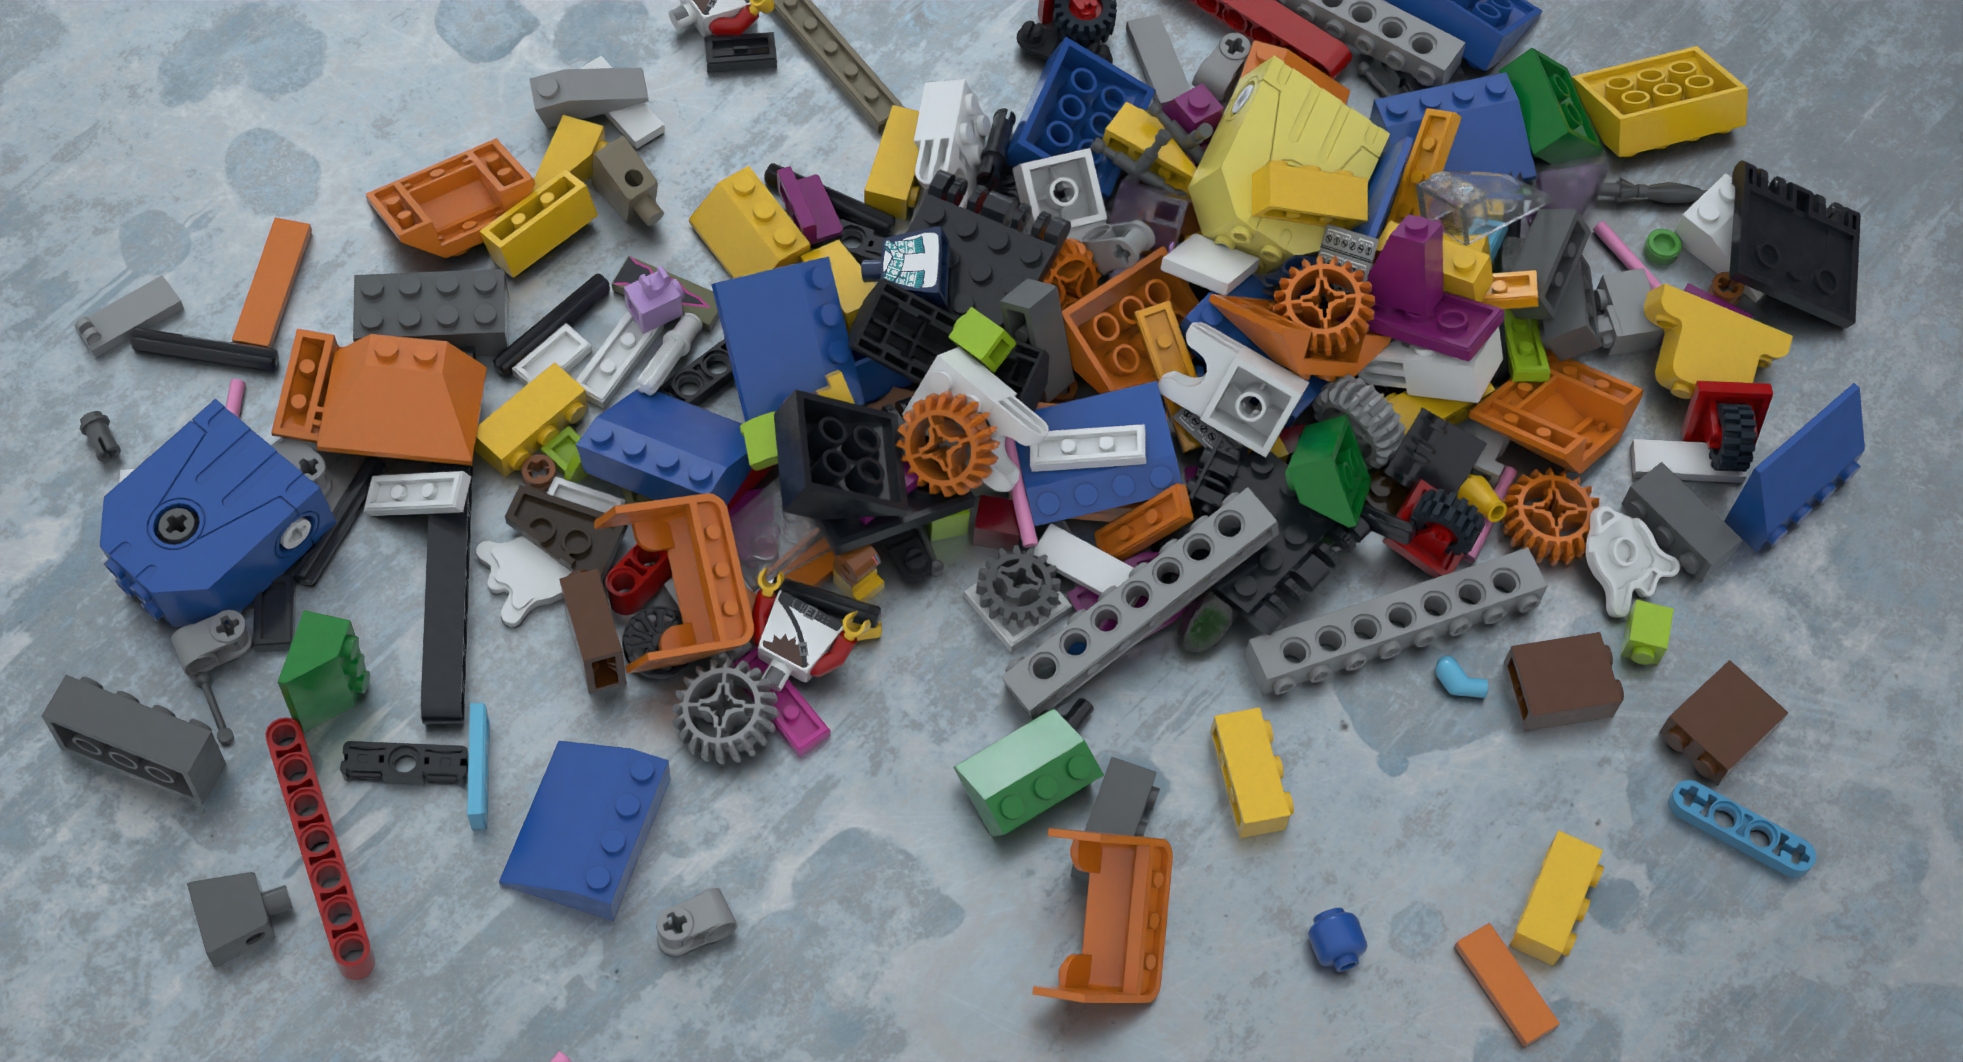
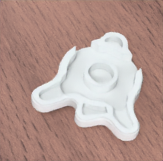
(1625, 558)
(523, 573)

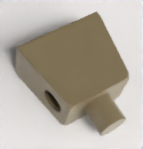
(626, 182)

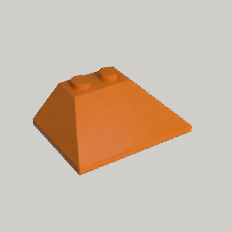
(453, 200)
(1288, 341)
(305, 386)
(403, 400)
(1563, 419)

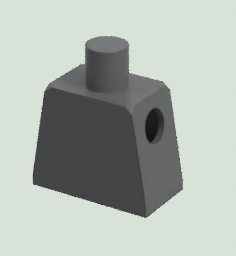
(235, 914)

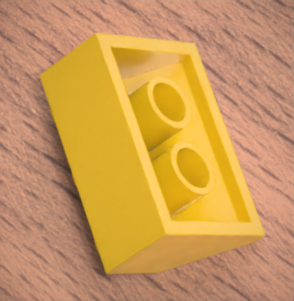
(747, 227)

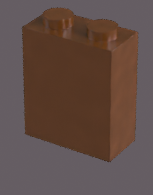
(593, 630)
(1563, 681)
(1723, 722)

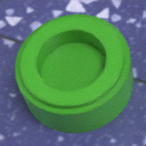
(1662, 246)

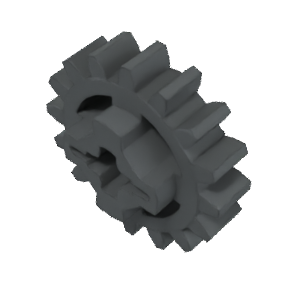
(1022, 602)

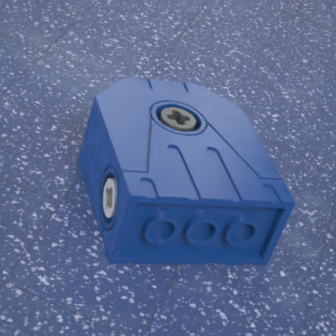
(209, 520)

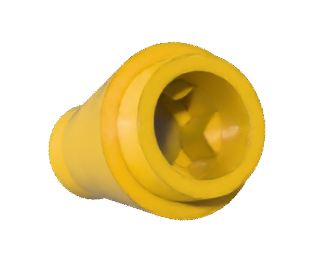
(1482, 495)

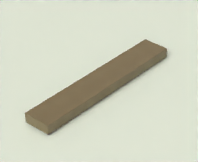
(838, 60)

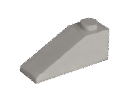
(586, 92)

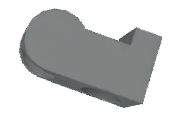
(1486, 464)

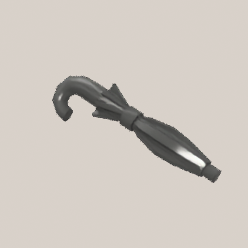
(1661, 192)

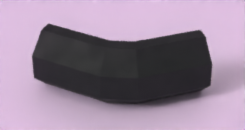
(910, 333)

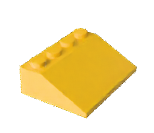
(1662, 101)

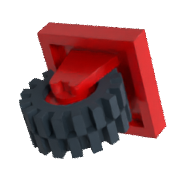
(1080, 19)
(1727, 420)
(1443, 528)

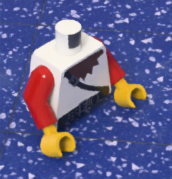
(719, 16)
(797, 636)

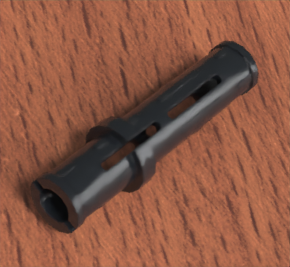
(994, 154)

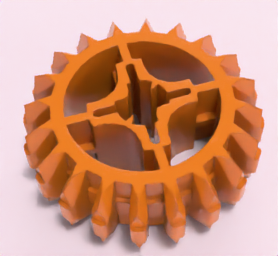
(1073, 272)
(1308, 306)
(953, 474)
(1540, 529)

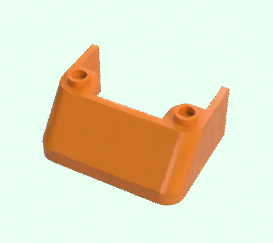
(704, 574)
(1122, 919)

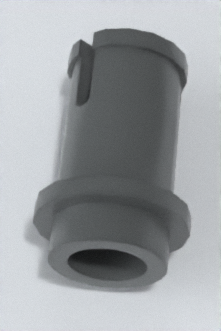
(96, 428)

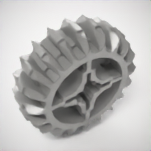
(1370, 415)
(695, 706)

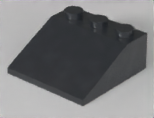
(838, 459)

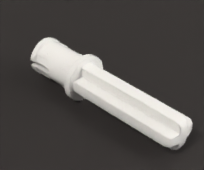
(675, 344)

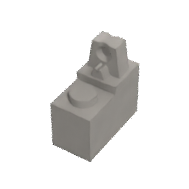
(1623, 321)

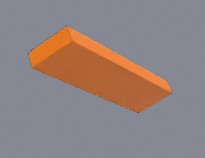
(272, 283)

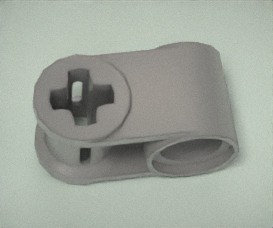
(1223, 66)
(1118, 244)
(306, 460)
(208, 642)
(700, 920)

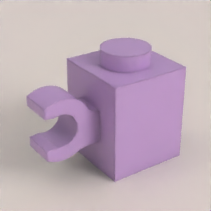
(654, 300)

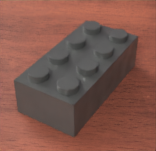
(447, 306)
(134, 738)

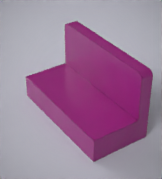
(808, 206)

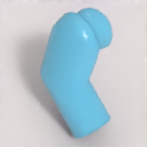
(1457, 682)

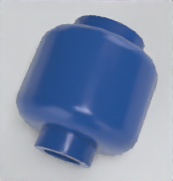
(1337, 939)

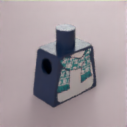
(914, 262)

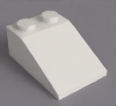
(1708, 229)

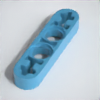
(1739, 834)

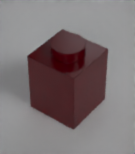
(996, 524)

